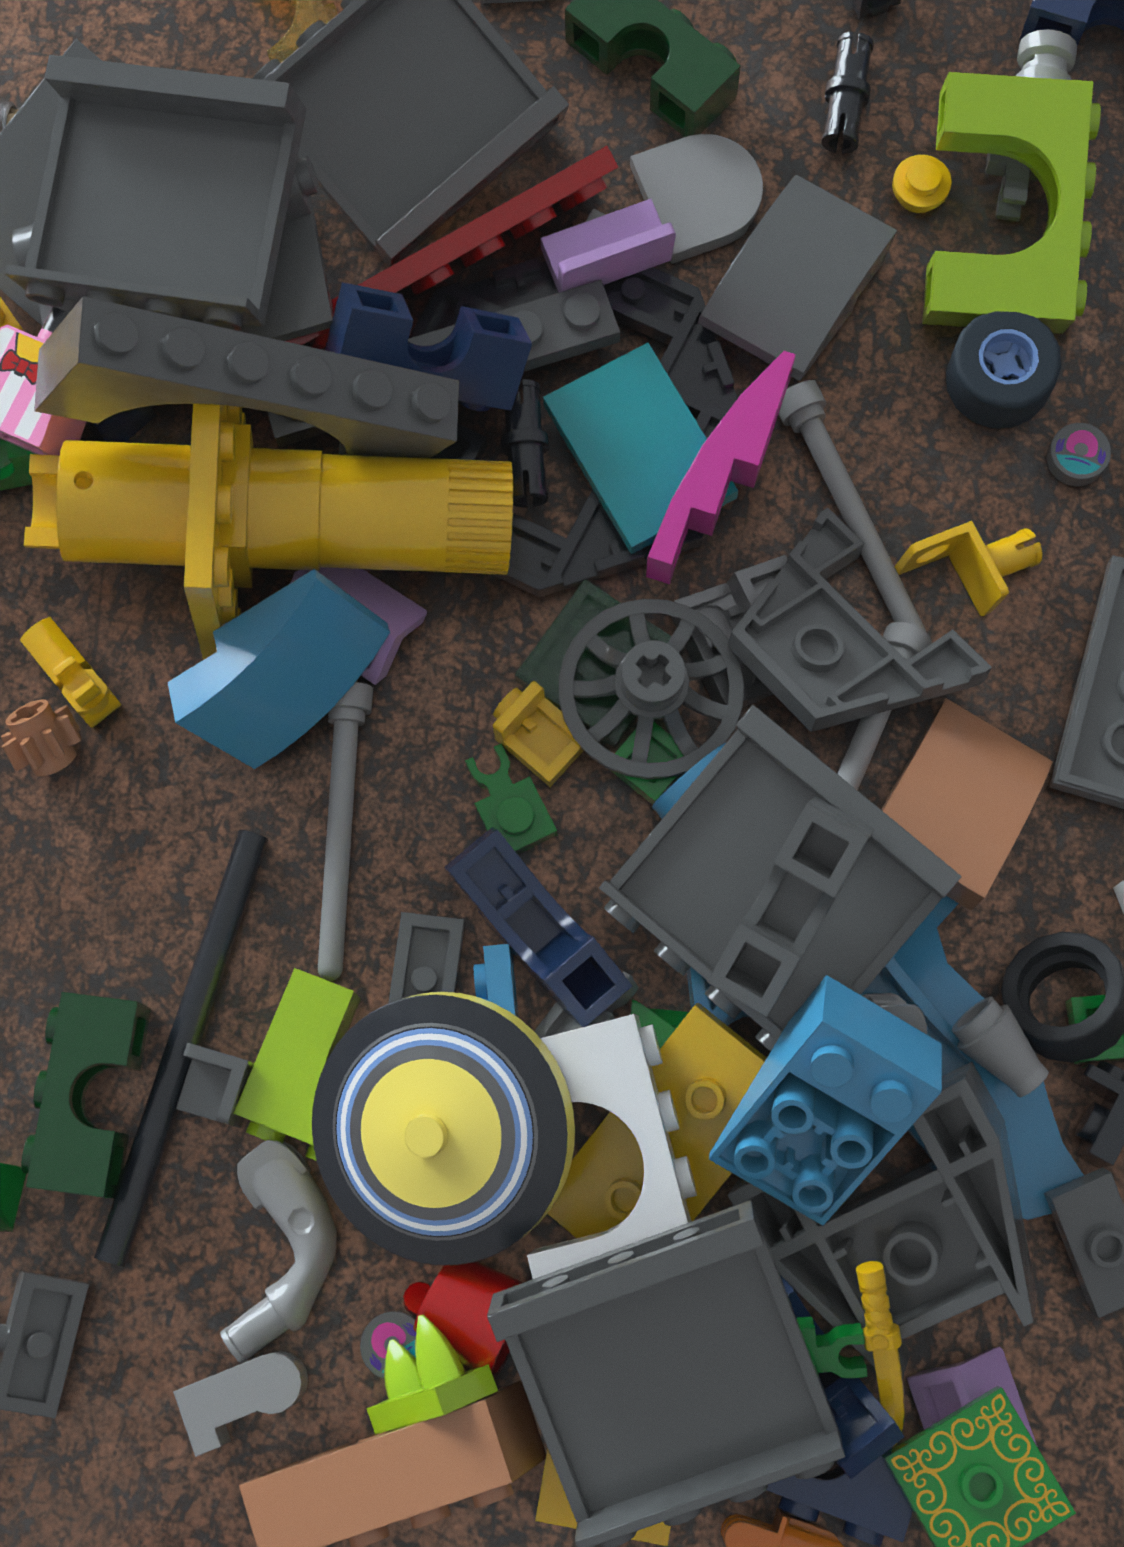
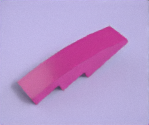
(729, 454)

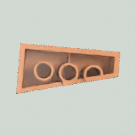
(397, 1476)

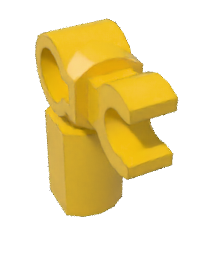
(70, 671)

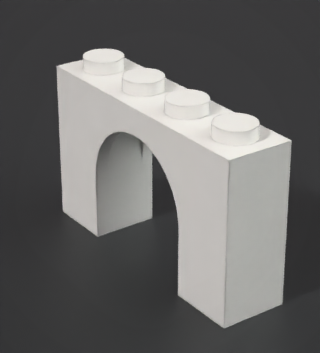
(613, 1069)

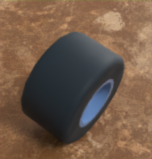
(1013, 348)

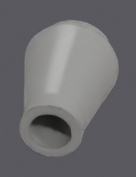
(999, 1045)

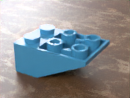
(830, 1101)

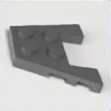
(825, 655)

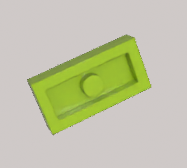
(428, 1383)

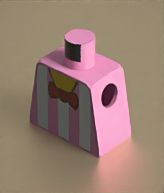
(18, 375)

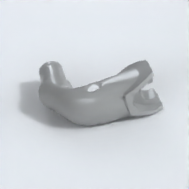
(281, 1182)

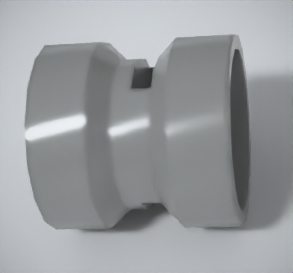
(1047, 55)

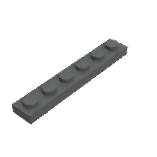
(556, 325)

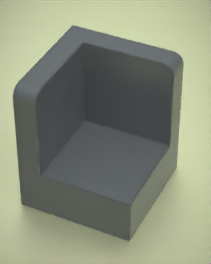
(214, 1085)

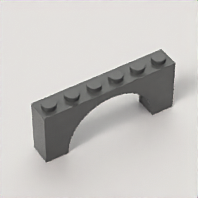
(131, 358)

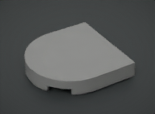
(701, 187)

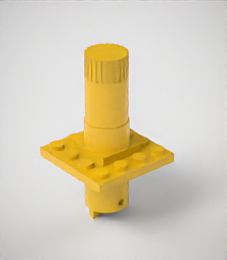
(246, 507)

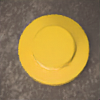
(921, 183)

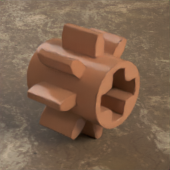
(41, 738)

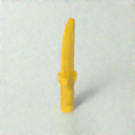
(882, 1338)

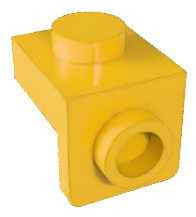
(535, 733)

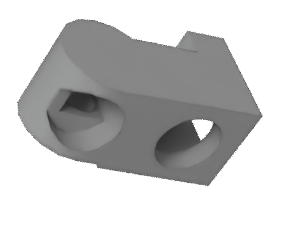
(261, 1384)

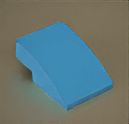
(278, 669)

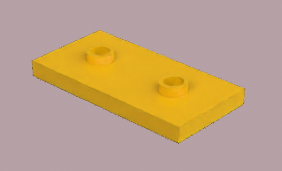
(707, 1076)

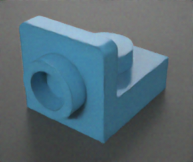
(496, 977)

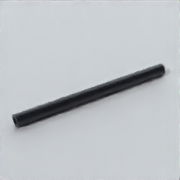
(173, 1068)

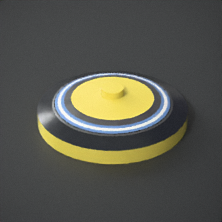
(443, 1128)

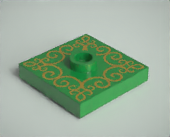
(979, 1478)

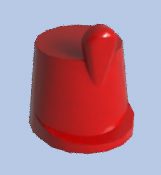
(459, 1309)

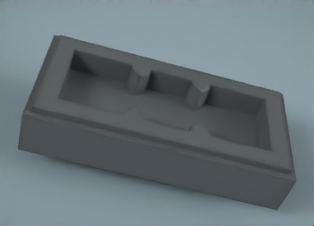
(1092, 1230)

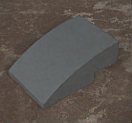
(798, 276)

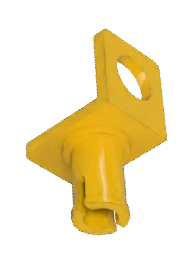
(976, 563)

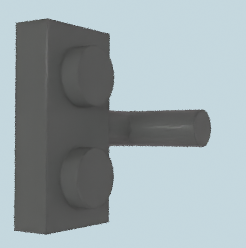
(38, 1342)

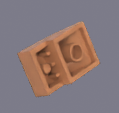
(967, 796)

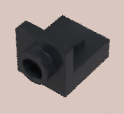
(1101, 1124)

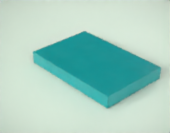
(630, 440)

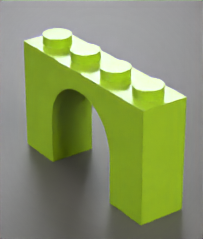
(1048, 130)
(291, 1059)

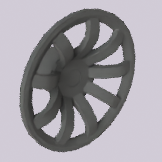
(651, 685)

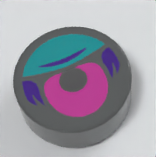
(1078, 454)
(379, 1332)

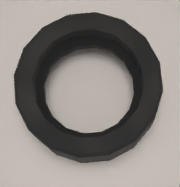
(1054, 954)

